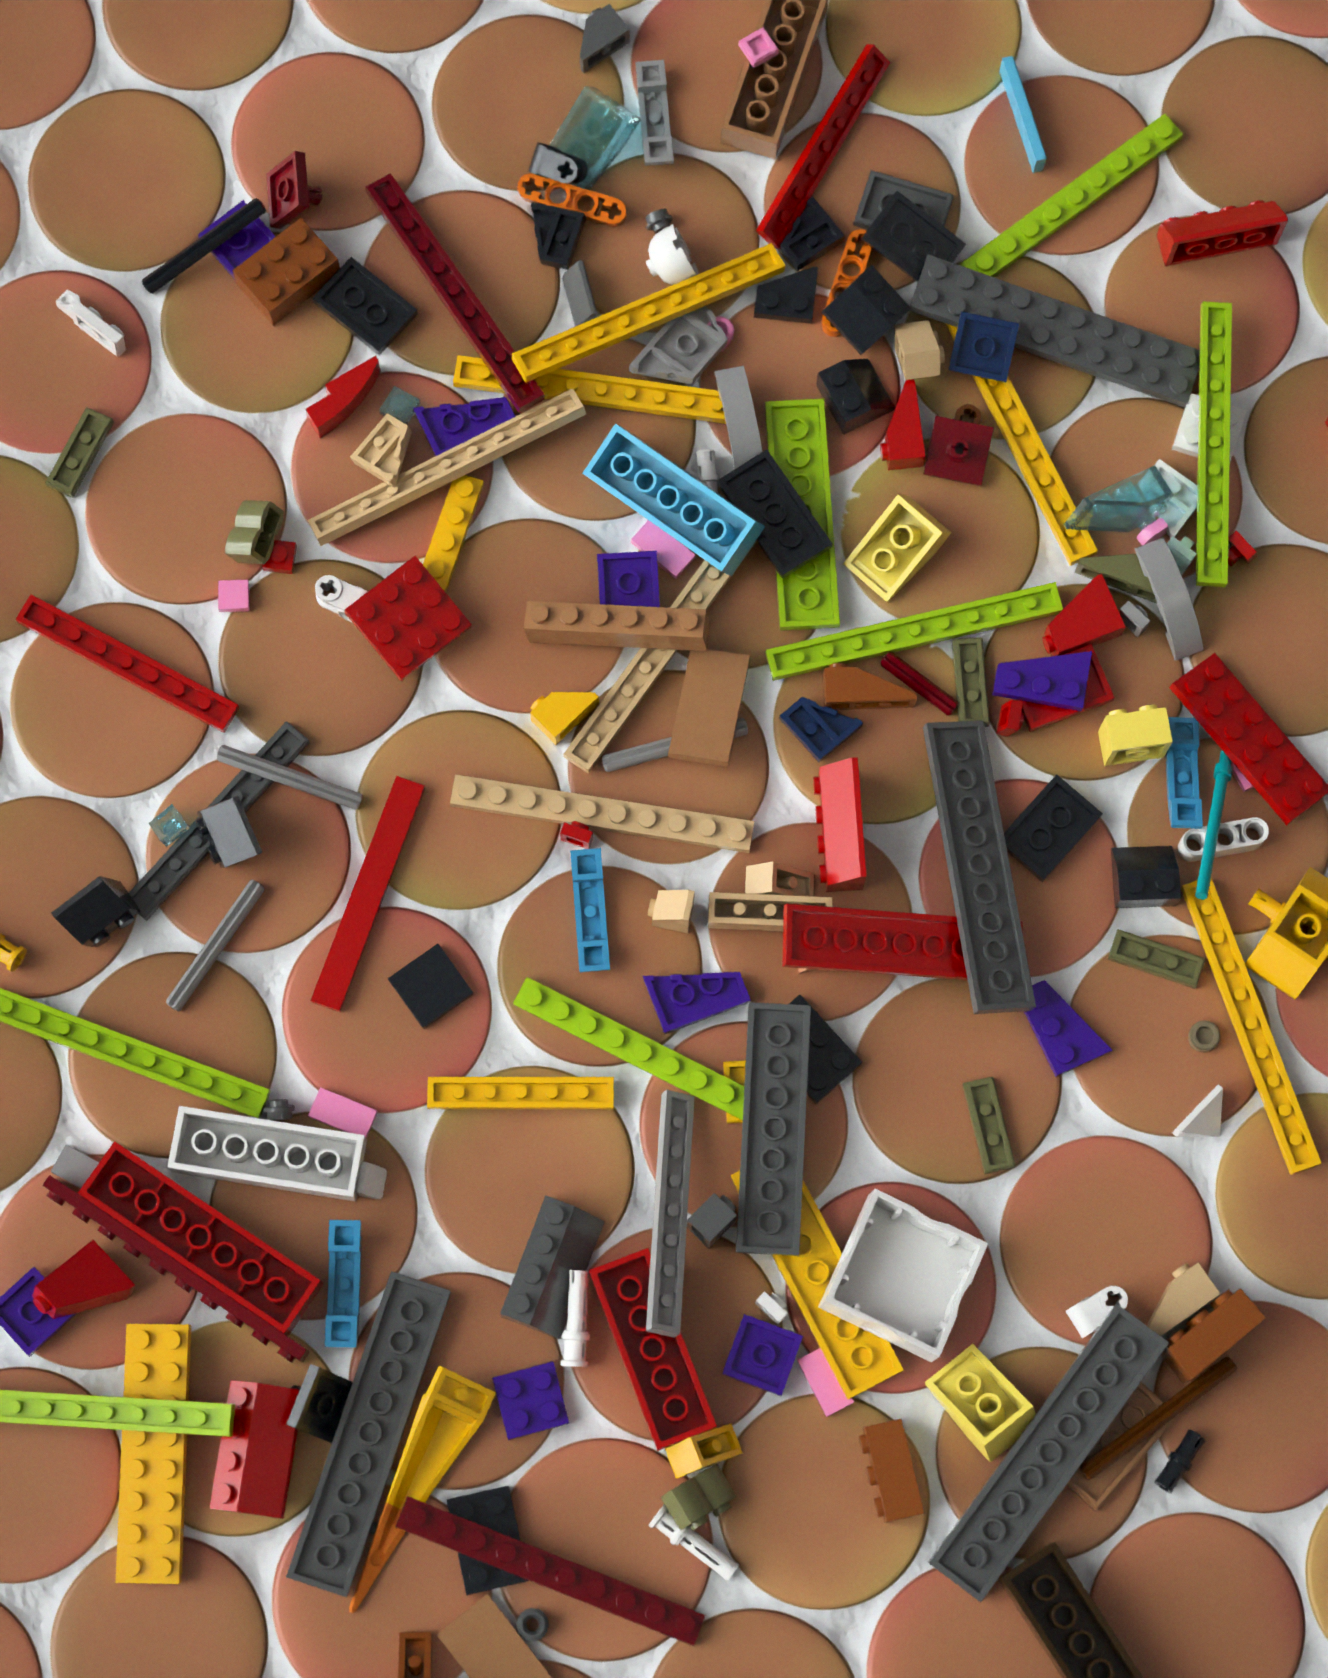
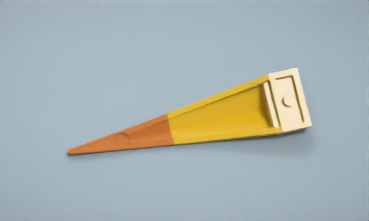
(441, 1429)

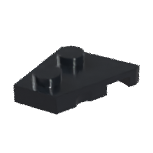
(557, 234)
(811, 236)

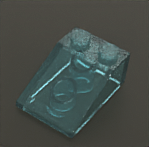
(595, 132)
(1123, 505)

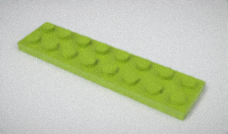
(800, 449)

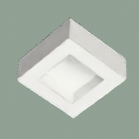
(772, 1306)

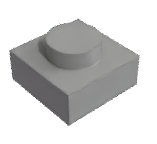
(1134, 618)

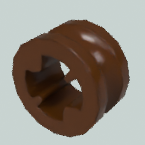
(968, 409)

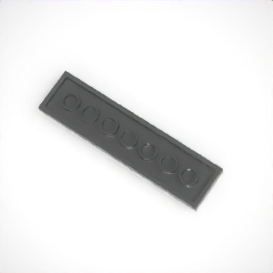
(773, 1129)

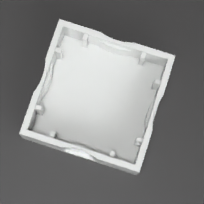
(903, 1275)

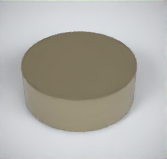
(1203, 1036)

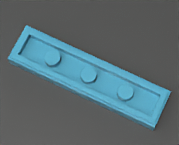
(1023, 114)

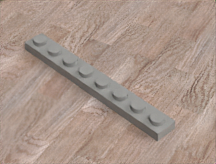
(670, 1214)

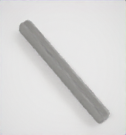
(650, 751)
(289, 777)
(215, 945)

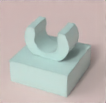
(1181, 552)

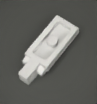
(91, 322)

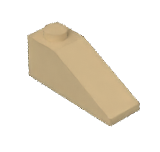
(1182, 1298)

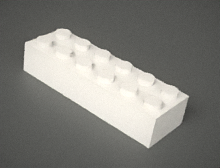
(267, 1153)

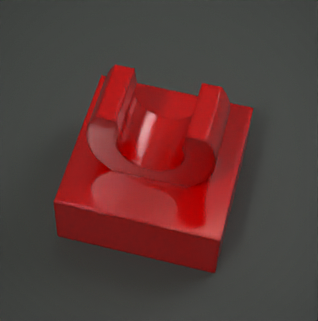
(1239, 549)

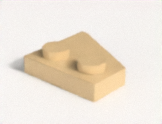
(384, 450)

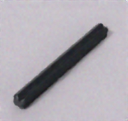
(203, 245)

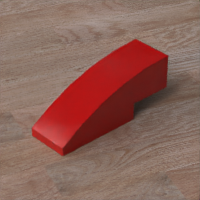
(343, 396)

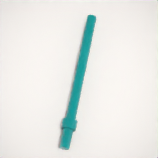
(1222, 775)

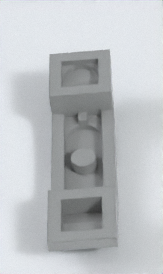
(654, 113)
(739, 414)
(1172, 598)

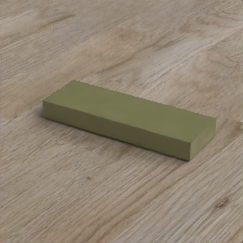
(79, 452)
(970, 680)
(1156, 958)
(988, 1125)

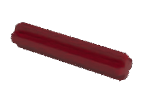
(919, 683)

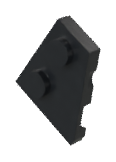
(788, 297)

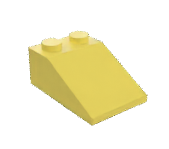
(896, 547)
(981, 1402)

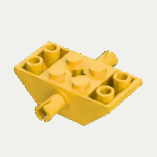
(1285, 953)

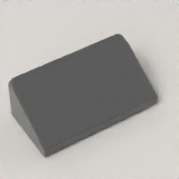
(579, 294)

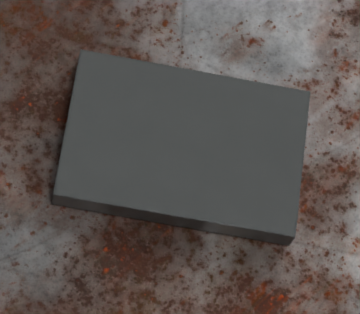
(881, 189)

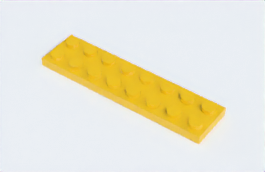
(853, 1353)
(153, 1461)

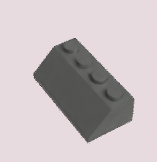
(558, 1243)

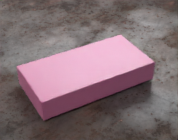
(671, 554)
(342, 1113)
(823, 1382)

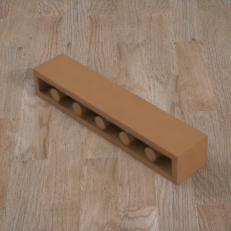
(617, 625)

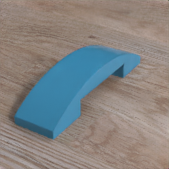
(1183, 775)
(590, 910)
(343, 1283)

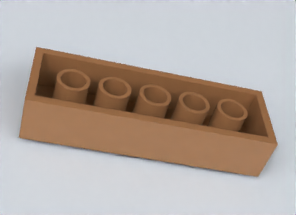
(769, 91)

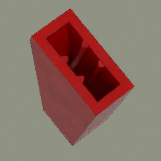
(1085, 620)
(82, 1283)

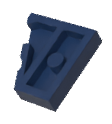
(818, 727)

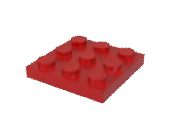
(408, 618)

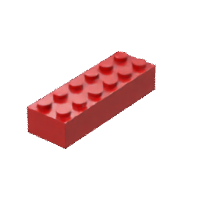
(654, 1362)

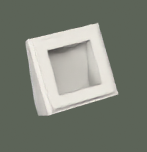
(371, 1181)

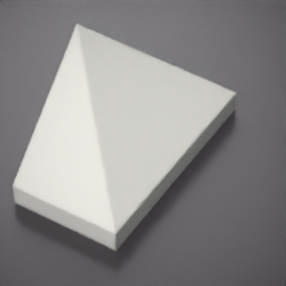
(1205, 1118)

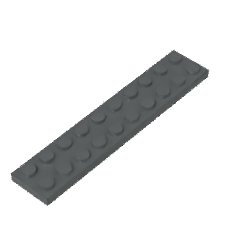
(1061, 331)
(978, 867)
(368, 1434)
(1048, 1452)

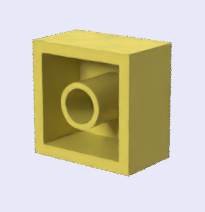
(1135, 735)

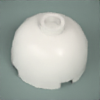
(670, 257)

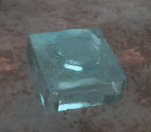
(399, 405)
(169, 825)

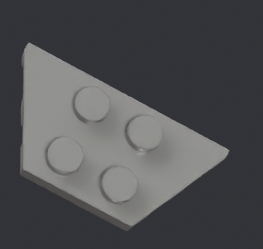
(682, 348)

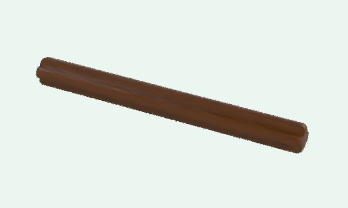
(1158, 1418)

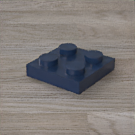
(983, 346)

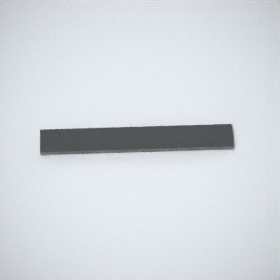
(192, 846)

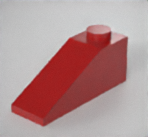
(904, 436)

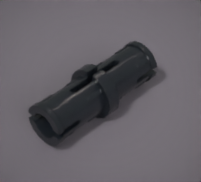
(1179, 1461)

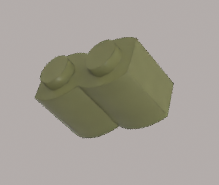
(254, 532)
(699, 1497)

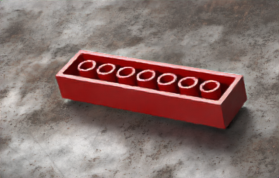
(201, 1238)

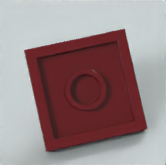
(289, 190)
(958, 451)

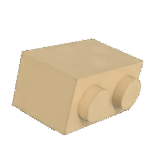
(918, 349)

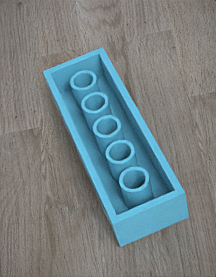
(673, 500)

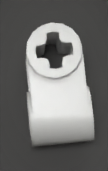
(343, 595)
(1092, 1311)

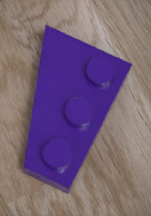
(456, 424)
(1045, 680)
(693, 998)
(1062, 1032)

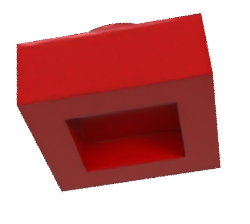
(281, 558)
(1010, 718)
(576, 834)

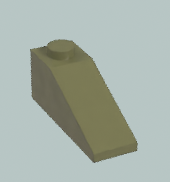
(1119, 572)

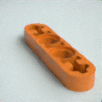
(573, 196)
(842, 280)

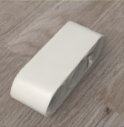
(1234, 831)

